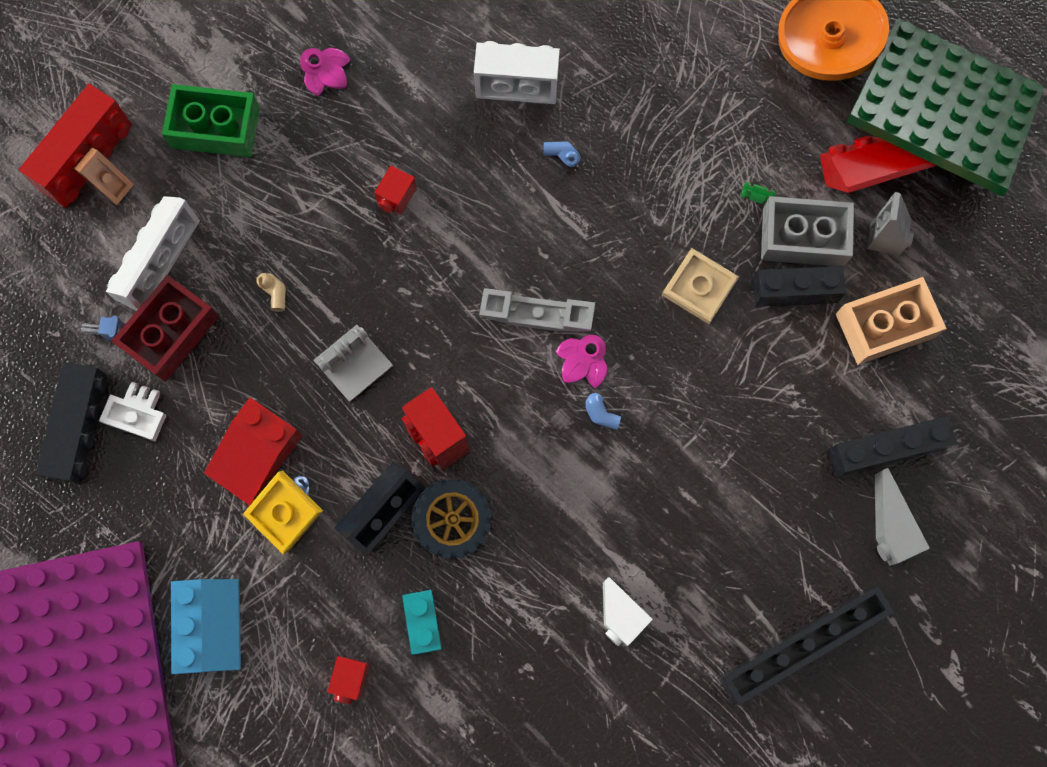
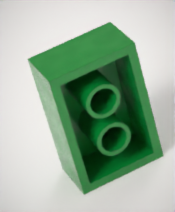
(211, 120)

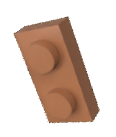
(104, 176)

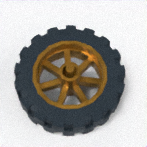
(480, 518)

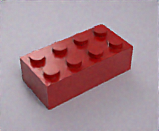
(88, 123)

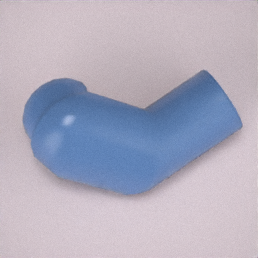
(599, 414)

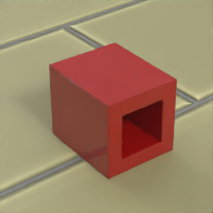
(395, 190)
(348, 679)

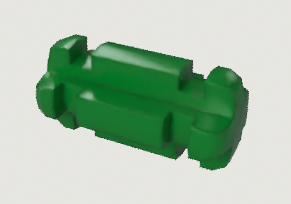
(757, 193)

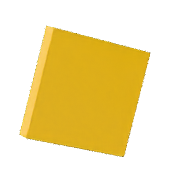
(282, 512)

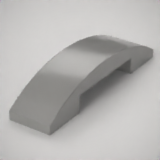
(537, 313)

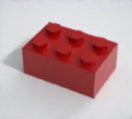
(434, 430)

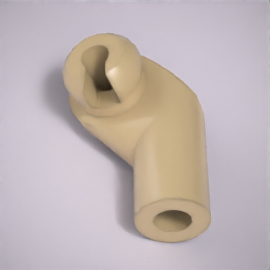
(275, 289)

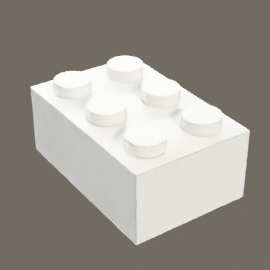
(516, 72)

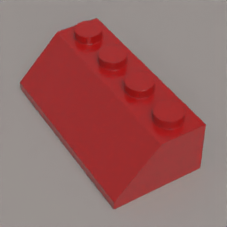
(867, 164)

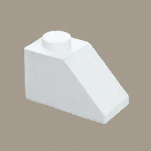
(622, 615)

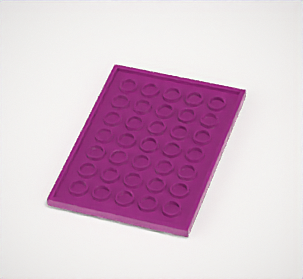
(82, 664)

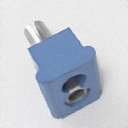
(107, 329)

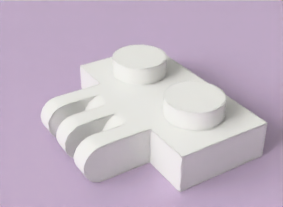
(135, 412)

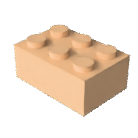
(890, 320)

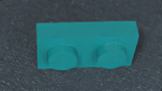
(421, 622)

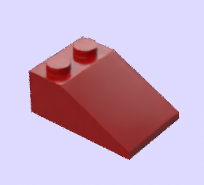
(252, 451)

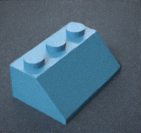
(205, 626)

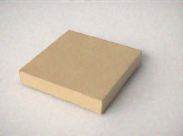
(700, 286)

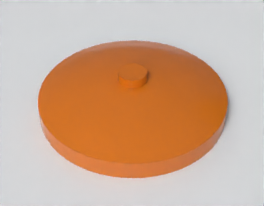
(833, 36)

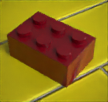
(166, 328)

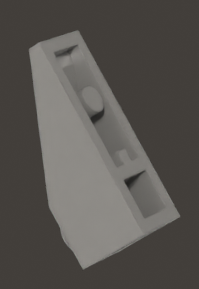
(891, 228)
(895, 525)

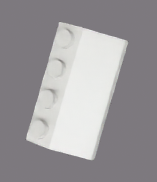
(154, 252)

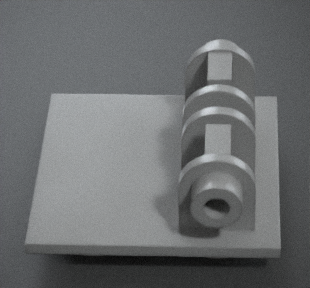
(353, 363)

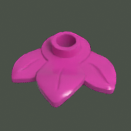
(326, 72)
(580, 362)

